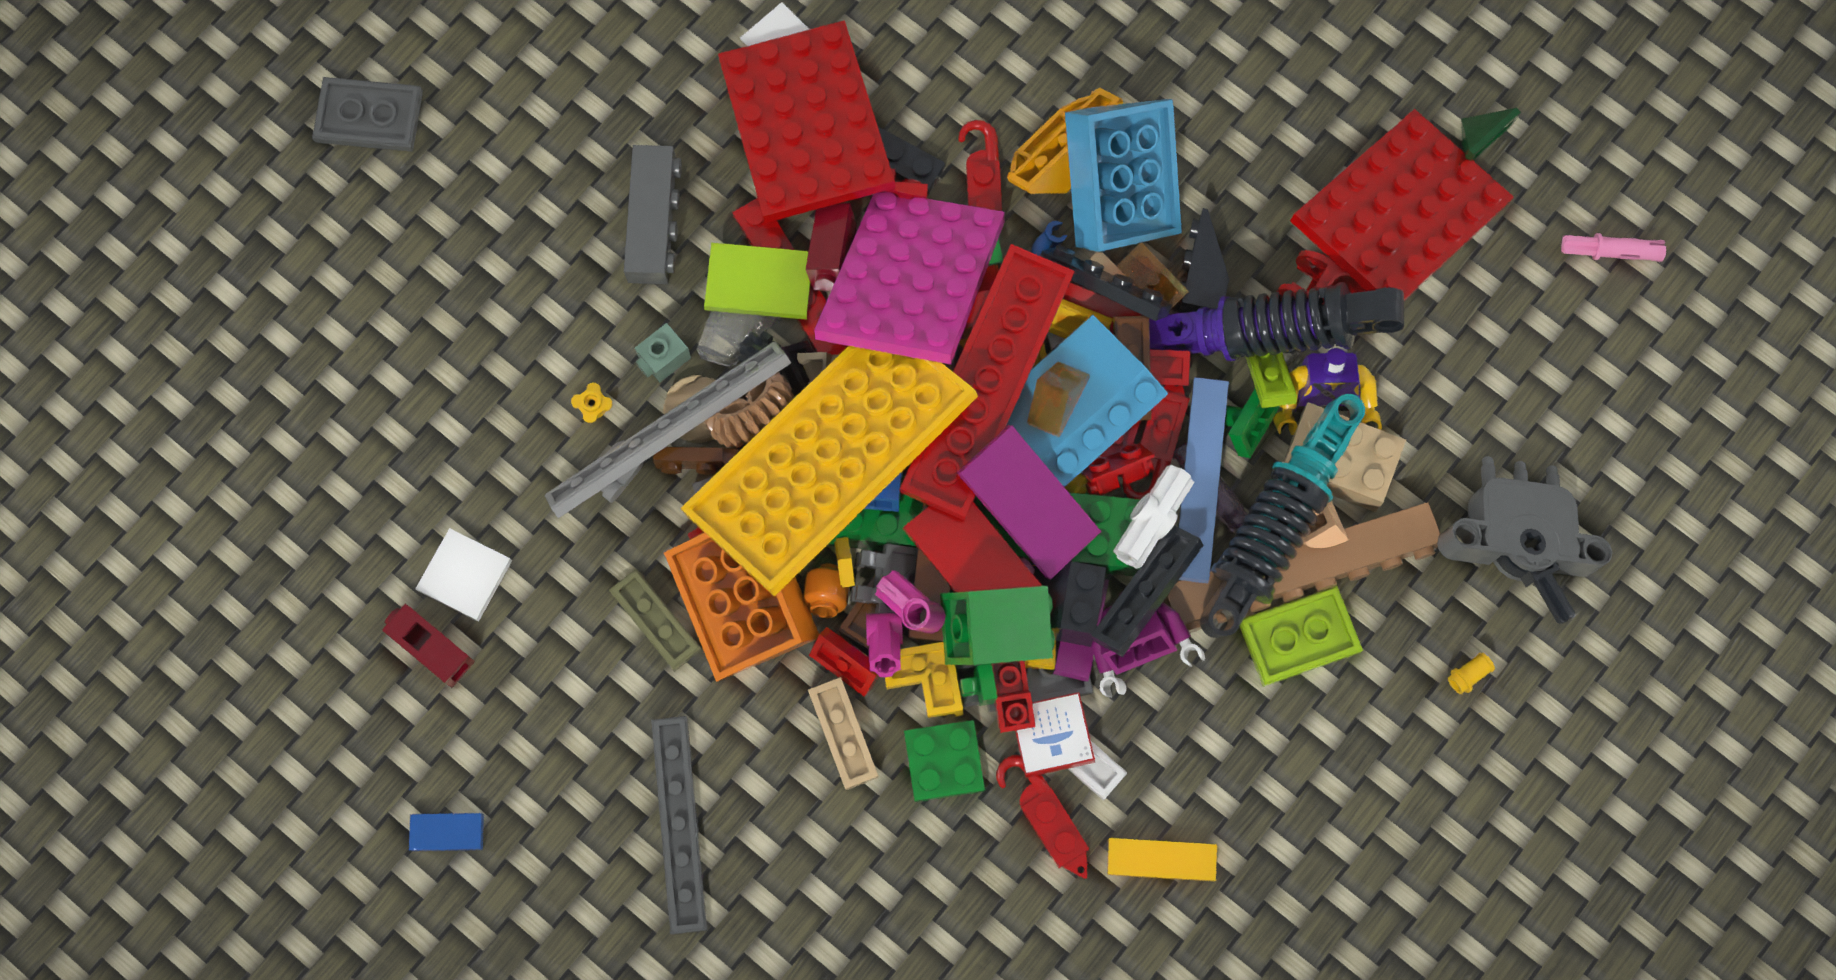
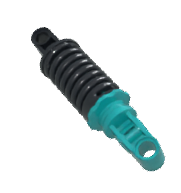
(1280, 518)

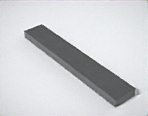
(679, 825)

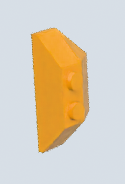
(1043, 159)

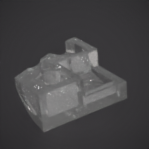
(726, 331)

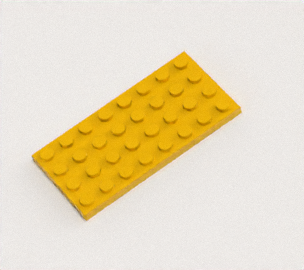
(825, 459)

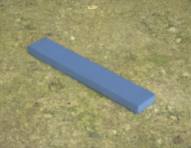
(1203, 464)

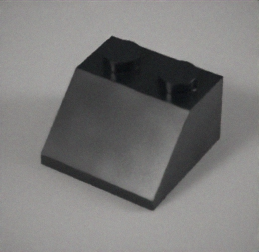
(1075, 601)

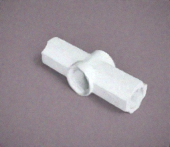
(1153, 516)

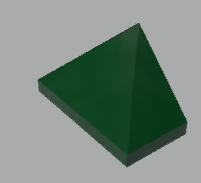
(1483, 130)

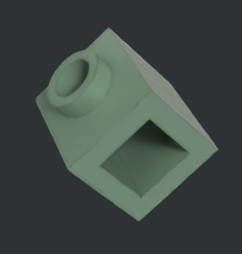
(661, 353)

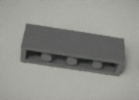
(651, 214)

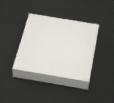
(463, 574)

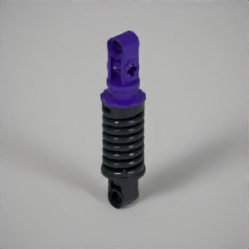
(1281, 322)

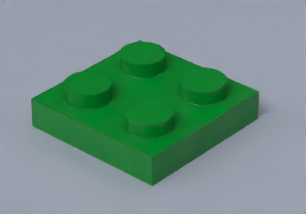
(944, 761)

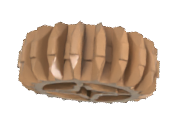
(751, 412)

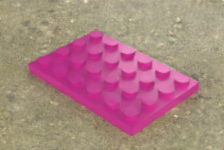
(911, 277)

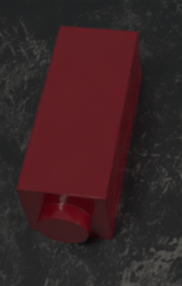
(829, 244)
(427, 645)

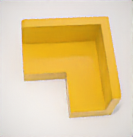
(939, 681)

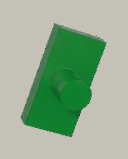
(1248, 424)

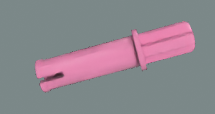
(1614, 247)

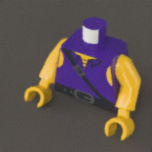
(1325, 378)

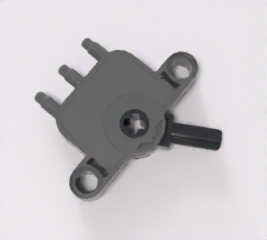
(1527, 534)

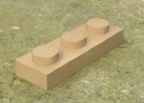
(843, 733)

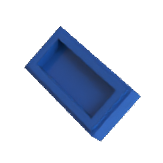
(446, 832)

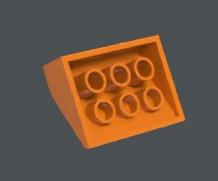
(733, 612)

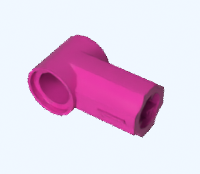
(909, 603)
(884, 639)

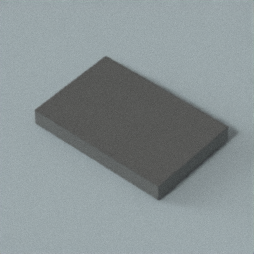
(367, 114)

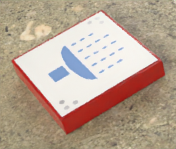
(1059, 737)

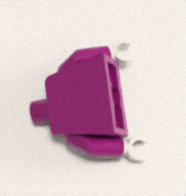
(1155, 640)

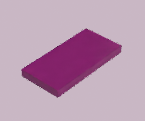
(1029, 502)

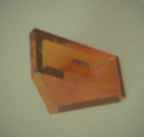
(1056, 398)

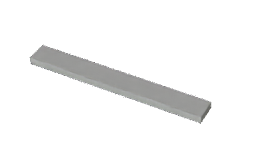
(667, 429)

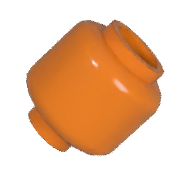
(824, 593)

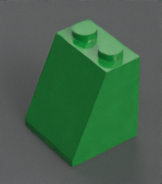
(997, 626)

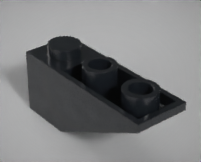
(1207, 273)

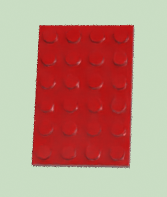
(806, 121)
(1402, 208)

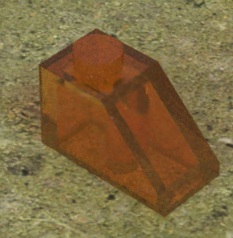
(1150, 273)

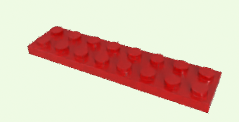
(997, 367)

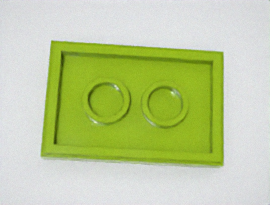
(757, 281)
(1300, 636)

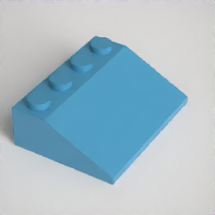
(1123, 174)
(1110, 404)

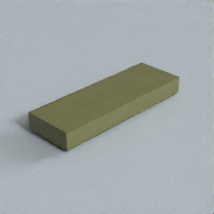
(655, 620)

